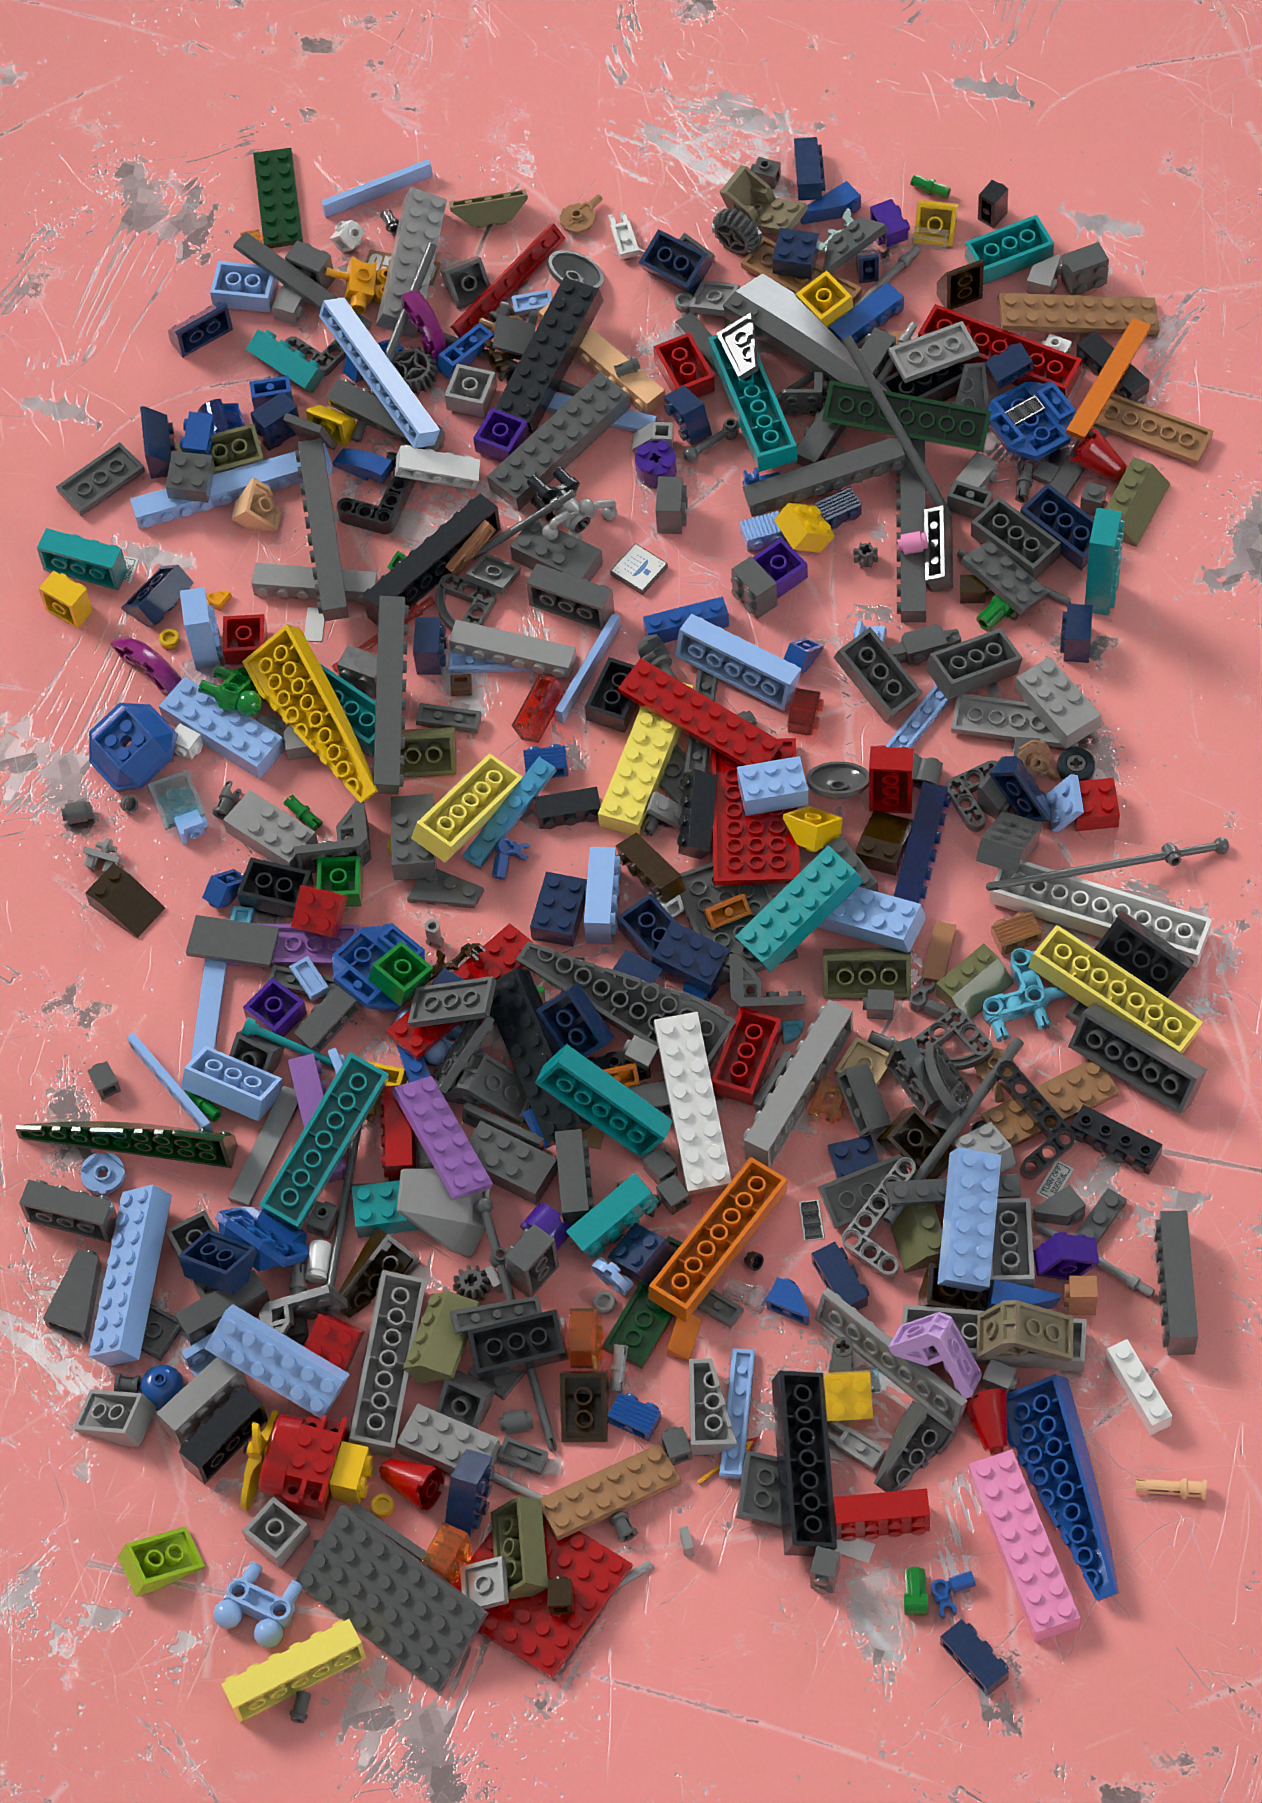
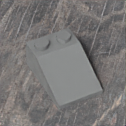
(115, 1416)

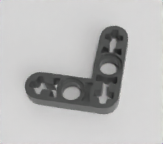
(321, 358)
(965, 791)

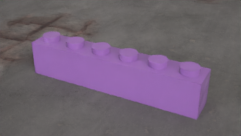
(309, 1093)

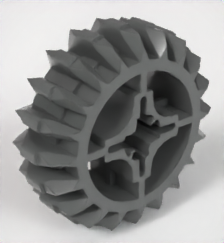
(736, 231)
(413, 374)

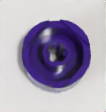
(655, 460)
(549, 1221)

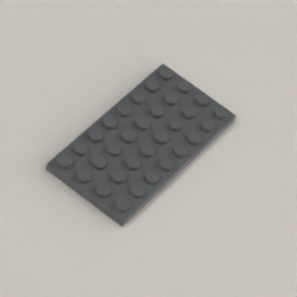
(391, 1597)

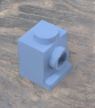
(190, 825)

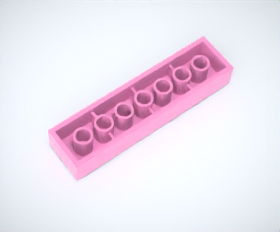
(1023, 1545)

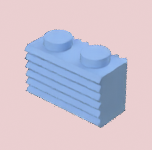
(760, 531)

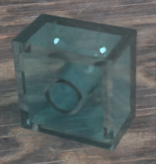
(175, 797)

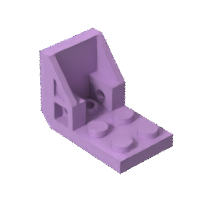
(938, 1330)

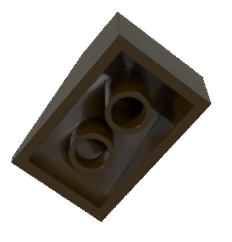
(961, 285)
(884, 842)
(124, 900)
(914, 1139)
(584, 1406)

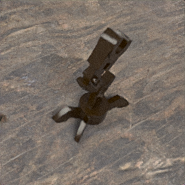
(496, 359)
(466, 950)

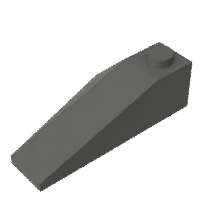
(915, 1442)

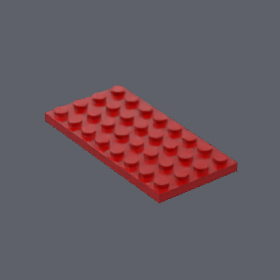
(754, 846)

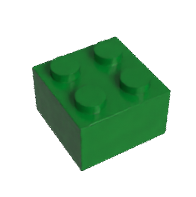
(341, 876)
(400, 973)

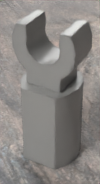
(433, 933)

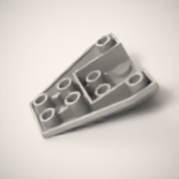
(431, 1208)

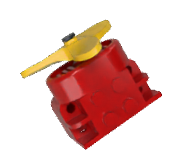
(294, 1462)

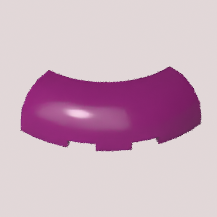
(425, 318)
(155, 666)

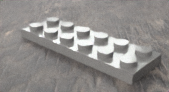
(999, 720)

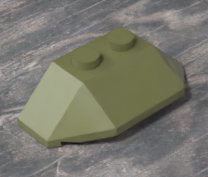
(490, 208)

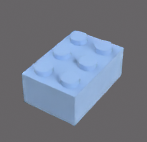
(243, 286)
(772, 786)

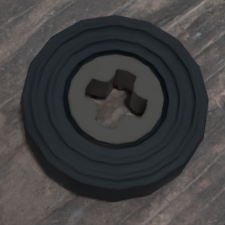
(1082, 757)

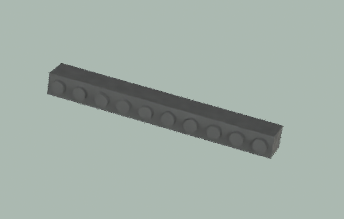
(323, 530)
(912, 569)
(389, 691)

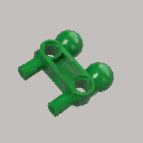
(235, 692)

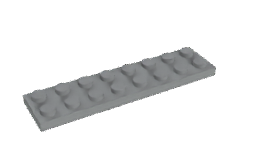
(873, 1347)

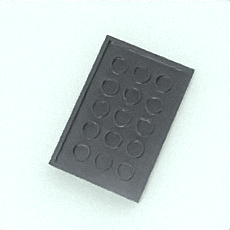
(702, 894)

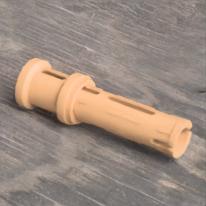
(1181, 1488)

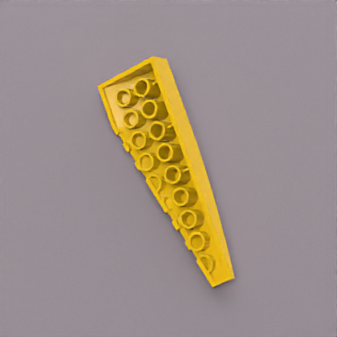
(298, 689)

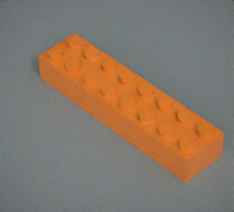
(717, 1239)

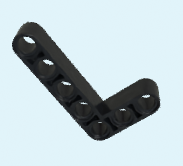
(372, 516)
(1038, 1117)

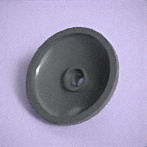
(575, 267)
(838, 780)

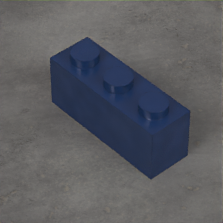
(839, 1275)
(975, 1657)

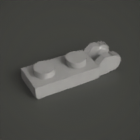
(856, 1445)

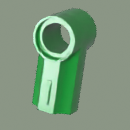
(994, 613)
(916, 1597)

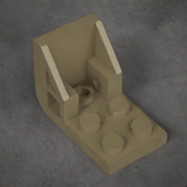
(756, 199)
(1020, 1327)

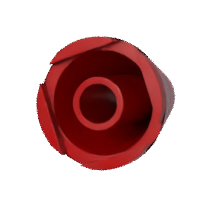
(1099, 457)
(989, 1418)
(413, 1481)

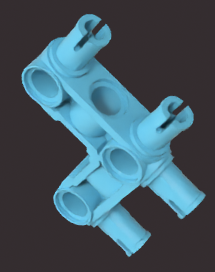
(1019, 1003)

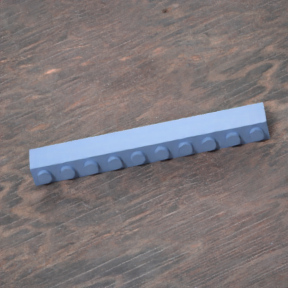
(379, 373)
(225, 489)

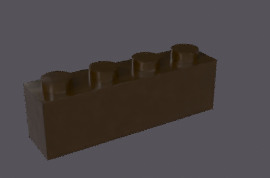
(650, 868)

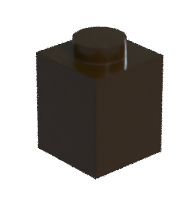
(972, 590)
(560, 1595)

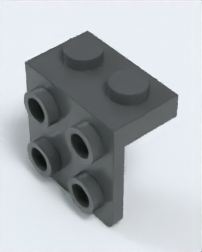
(805, 400)

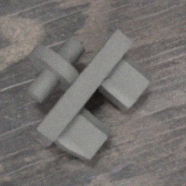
(93, 856)

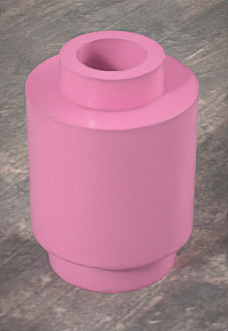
(913, 542)

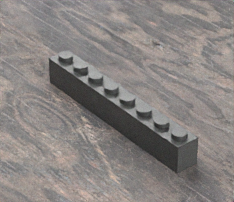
(822, 436)
(824, 476)

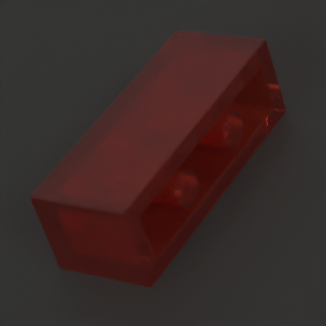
(538, 708)

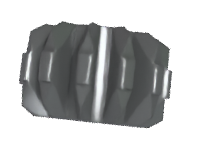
(475, 1276)

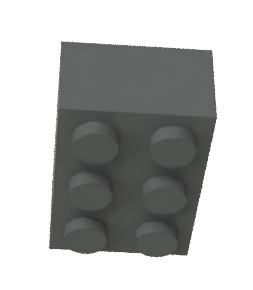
(531, 1260)

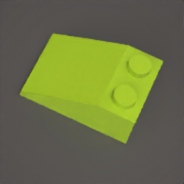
(159, 1560)

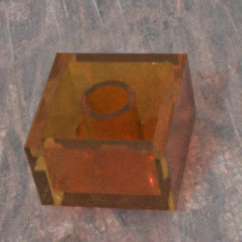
(585, 1338)
(448, 1552)

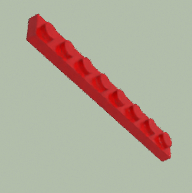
(509, 280)

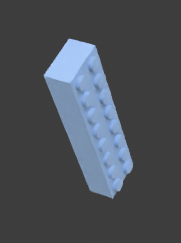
(130, 1275)

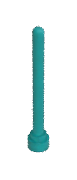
(252, 1028)

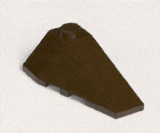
(378, 1254)
(949, 1297)

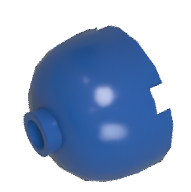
(161, 1384)

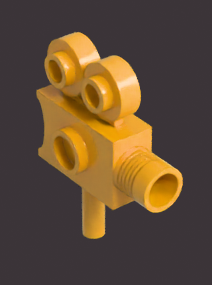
(361, 283)

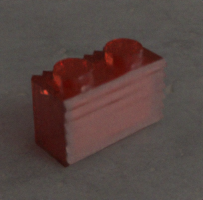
(804, 712)

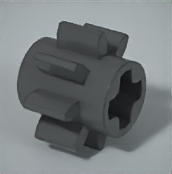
(865, 555)

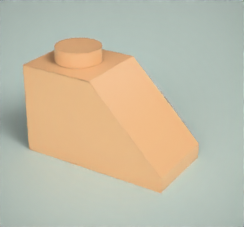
(256, 508)

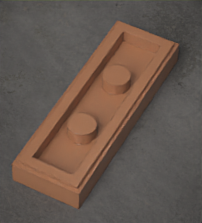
(470, 548)
(939, 951)

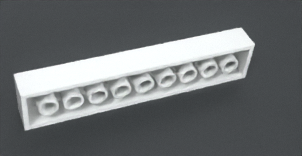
(1095, 907)

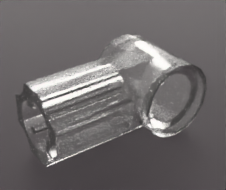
(750, 1296)

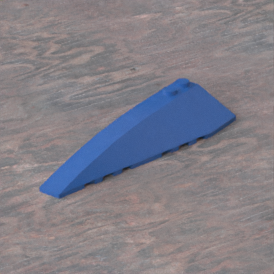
(1056, 1458)

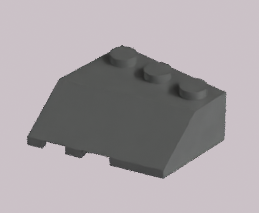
(909, 1070)

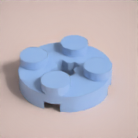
(103, 1162)
(610, 1274)

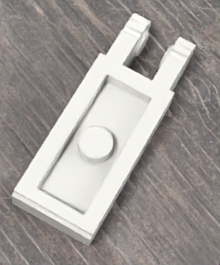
(624, 237)

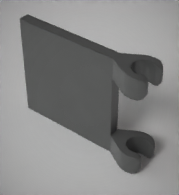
(513, 334)

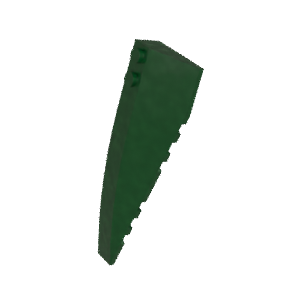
(138, 1139)

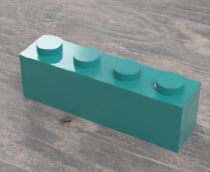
(285, 360)

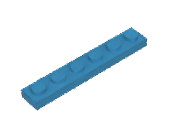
(509, 812)

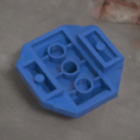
(1039, 433)
(146, 755)
(355, 959)
(275, 1240)

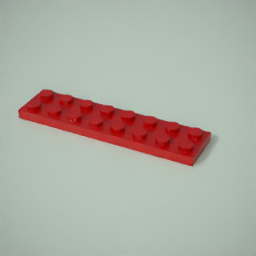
(698, 715)
(495, 962)

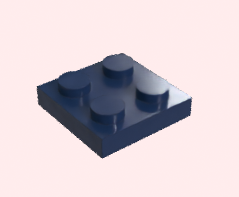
(852, 1155)

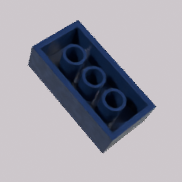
(1062, 521)

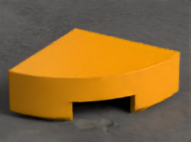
(219, 599)

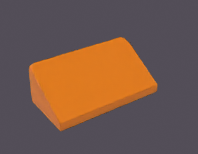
(727, 911)
(625, 1074)
(684, 1337)

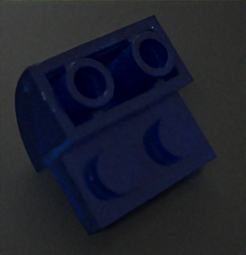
(226, 415)

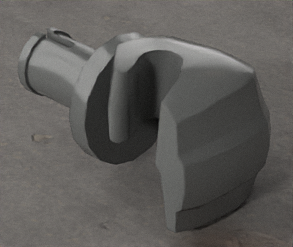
(655, 652)

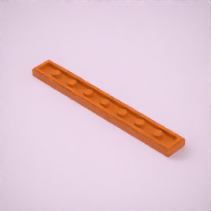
(1108, 379)

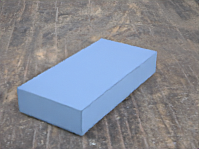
(309, 978)

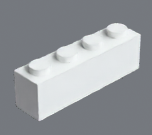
(437, 467)
(1138, 1387)

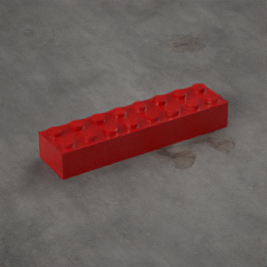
(1048, 362)

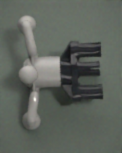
(572, 515)

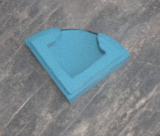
(792, 1030)

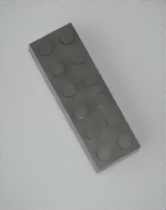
(1137, 1058)
(1176, 1283)

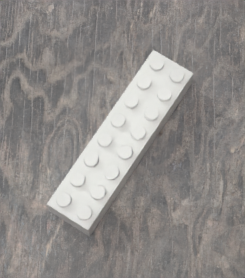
(692, 1103)

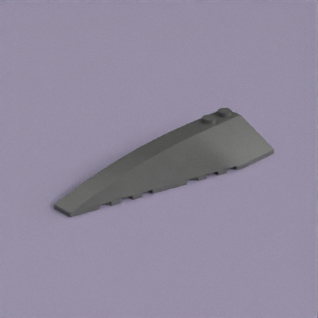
(793, 329)
(630, 1001)

